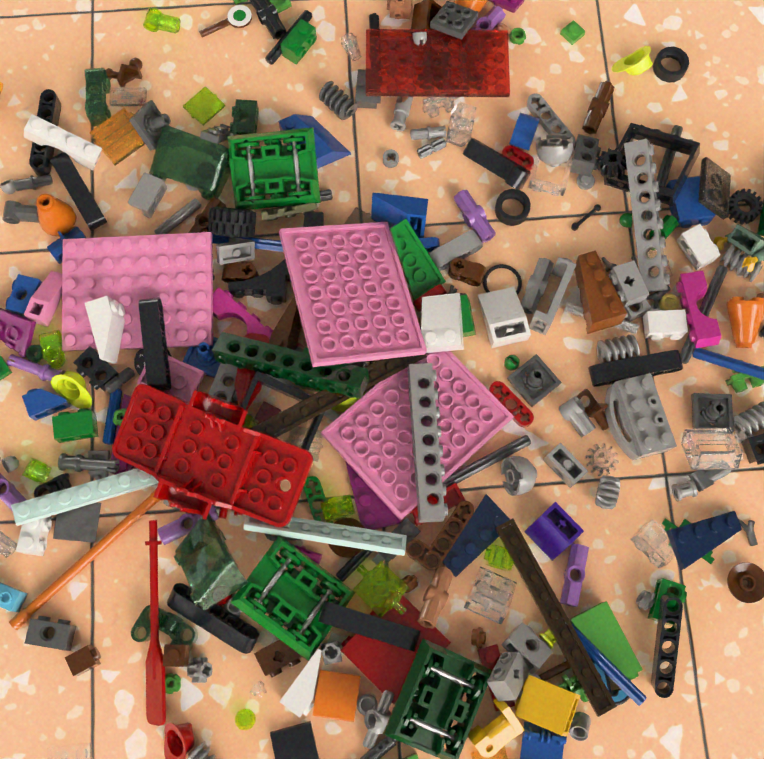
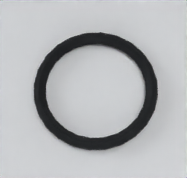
(506, 267)

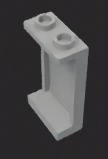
(541, 322)

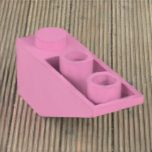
(45, 300)

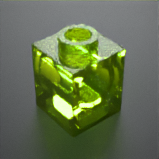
(337, 508)
(498, 558)

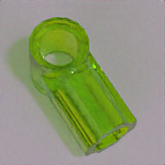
(156, 20)

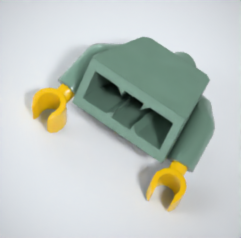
(746, 241)

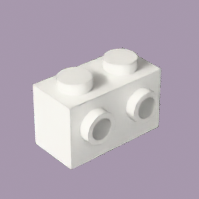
(698, 247)
(665, 324)
(34, 537)

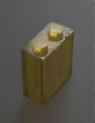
(117, 137)

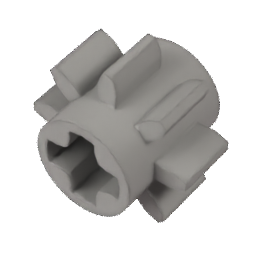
(199, 670)

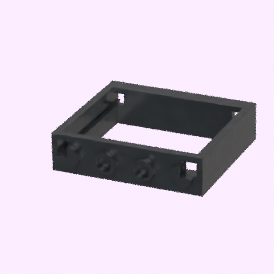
(665, 140)
(288, 391)

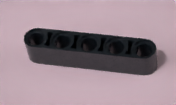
(45, 109)
(78, 191)
(154, 343)
(656, 364)
(214, 620)
(369, 626)
(668, 654)

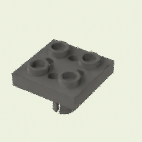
(454, 19)
(151, 120)
(538, 376)
(712, 413)

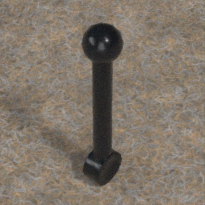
(575, 226)

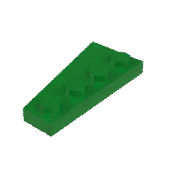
(416, 262)

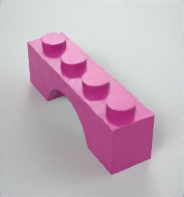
(226, 307)
(703, 330)

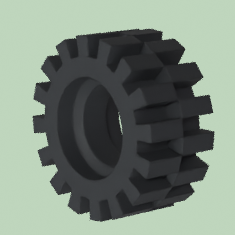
(749, 198)

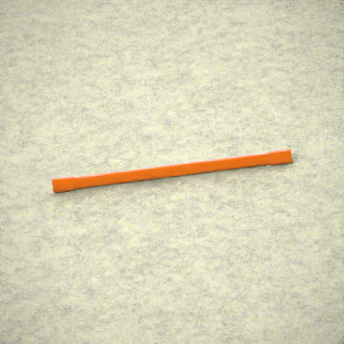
(26, 613)

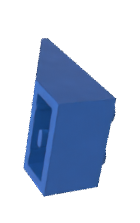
(396, 208)

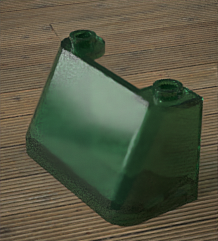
(191, 161)
(208, 564)

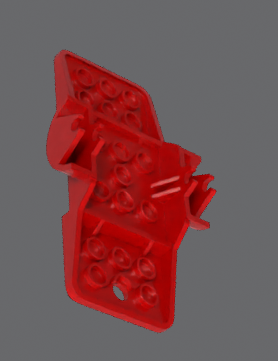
(209, 456)

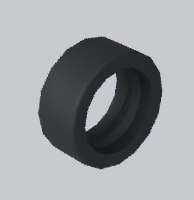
(674, 53)
(512, 194)

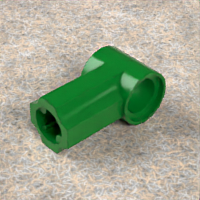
(669, 225)

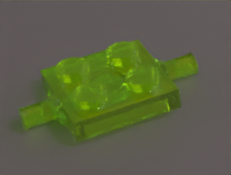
(381, 589)

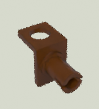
(595, 409)

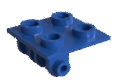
(541, 743)

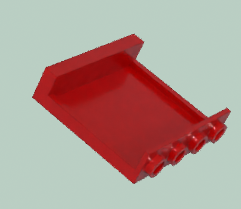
(385, 663)

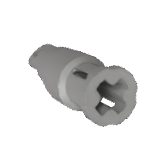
(401, 112)

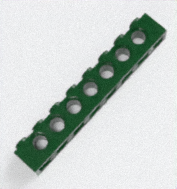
(258, 356)

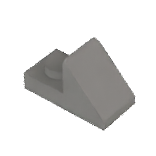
(235, 251)

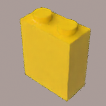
(547, 705)

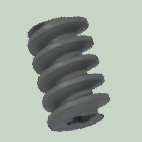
(337, 103)

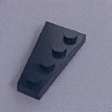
(476, 536)
(701, 537)

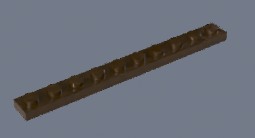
(326, 400)
(555, 618)

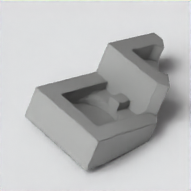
(99, 454)

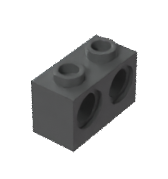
(585, 155)

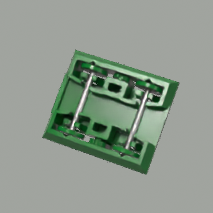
(274, 169)
(291, 597)

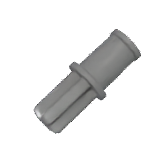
(428, 133)

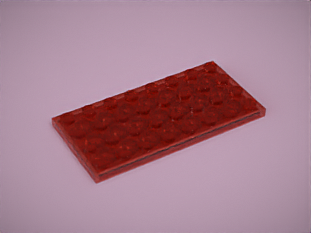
(439, 67)

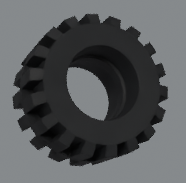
(232, 222)

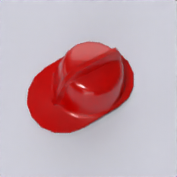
(178, 740)

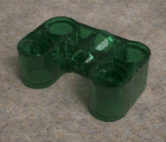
(96, 88)
(168, 623)

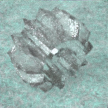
(601, 467)

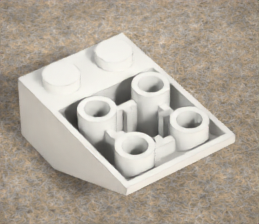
(504, 317)

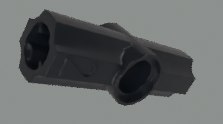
(269, 17)

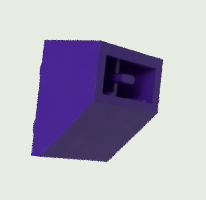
(554, 531)

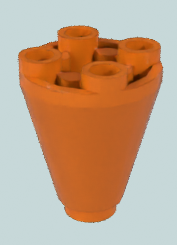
(55, 215)
(745, 319)

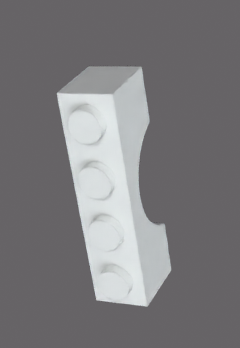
(46, 133)

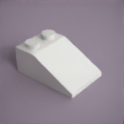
(442, 323)
(107, 326)
(302, 691)

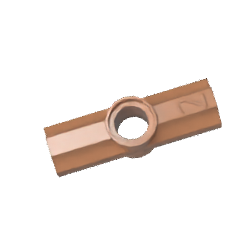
(435, 597)

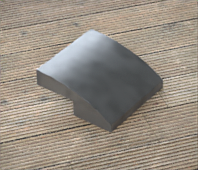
(78, 524)

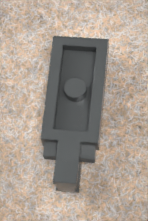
(216, 134)
(407, 528)

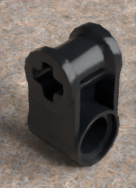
(56, 484)

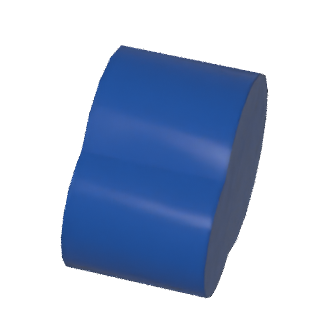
(524, 131)

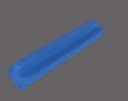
(110, 427)

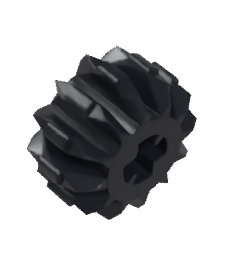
(612, 163)

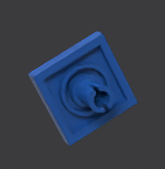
(203, 358)

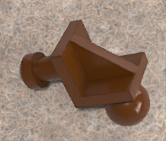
(127, 72)

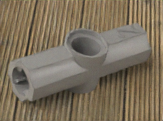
(536, 285)

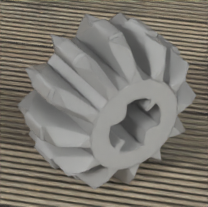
(607, 492)

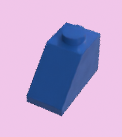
(43, 403)

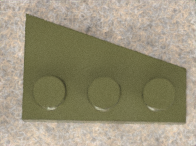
(287, 211)

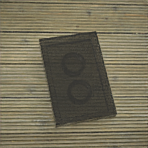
(714, 188)

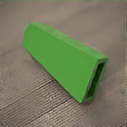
(605, 633)

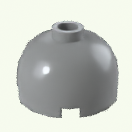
(554, 149)
(519, 475)

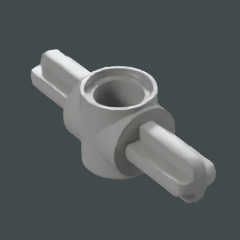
(377, 719)

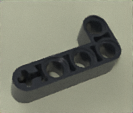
(510, 171)

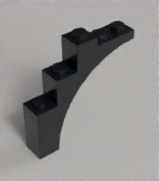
(274, 282)

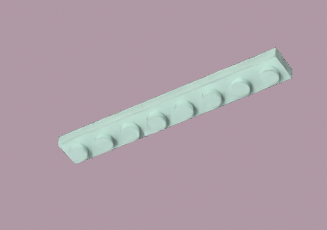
(81, 495)
(333, 534)

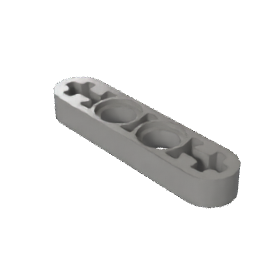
(554, 120)

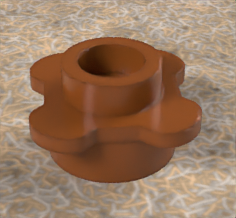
(411, 582)
(478, 637)

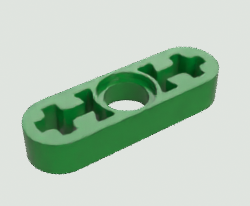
(308, 491)

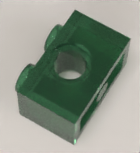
(244, 110)

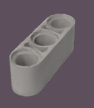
(459, 247)

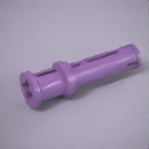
(44, 372)

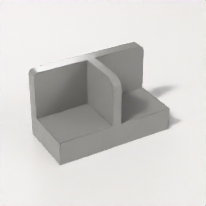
(148, 194)

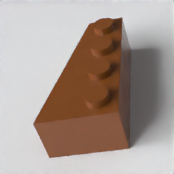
(597, 294)

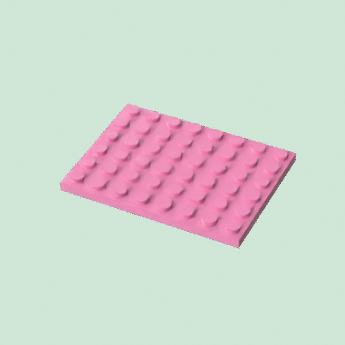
(136, 269)
(351, 293)
(377, 429)

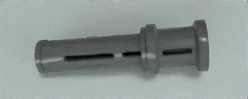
(81, 463)

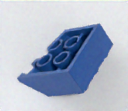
(327, 146)

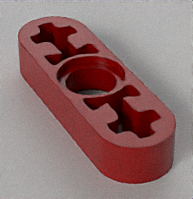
(525, 410)

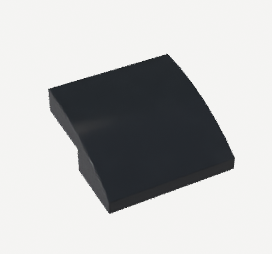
(294, 742)

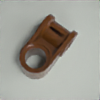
(238, 272)
(469, 272)

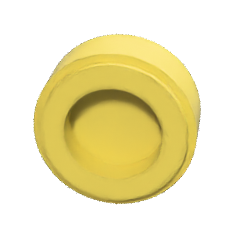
(669, 302)

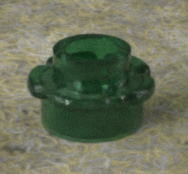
(31, 350)

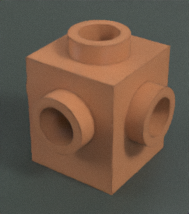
(399, 8)

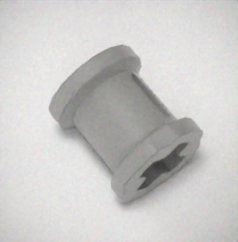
(684, 490)

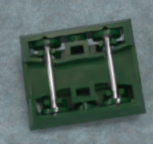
(434, 700)

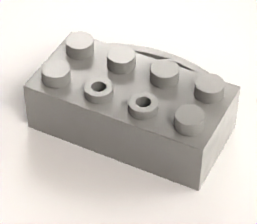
(639, 416)

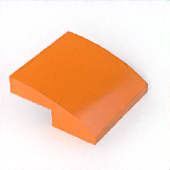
(336, 695)

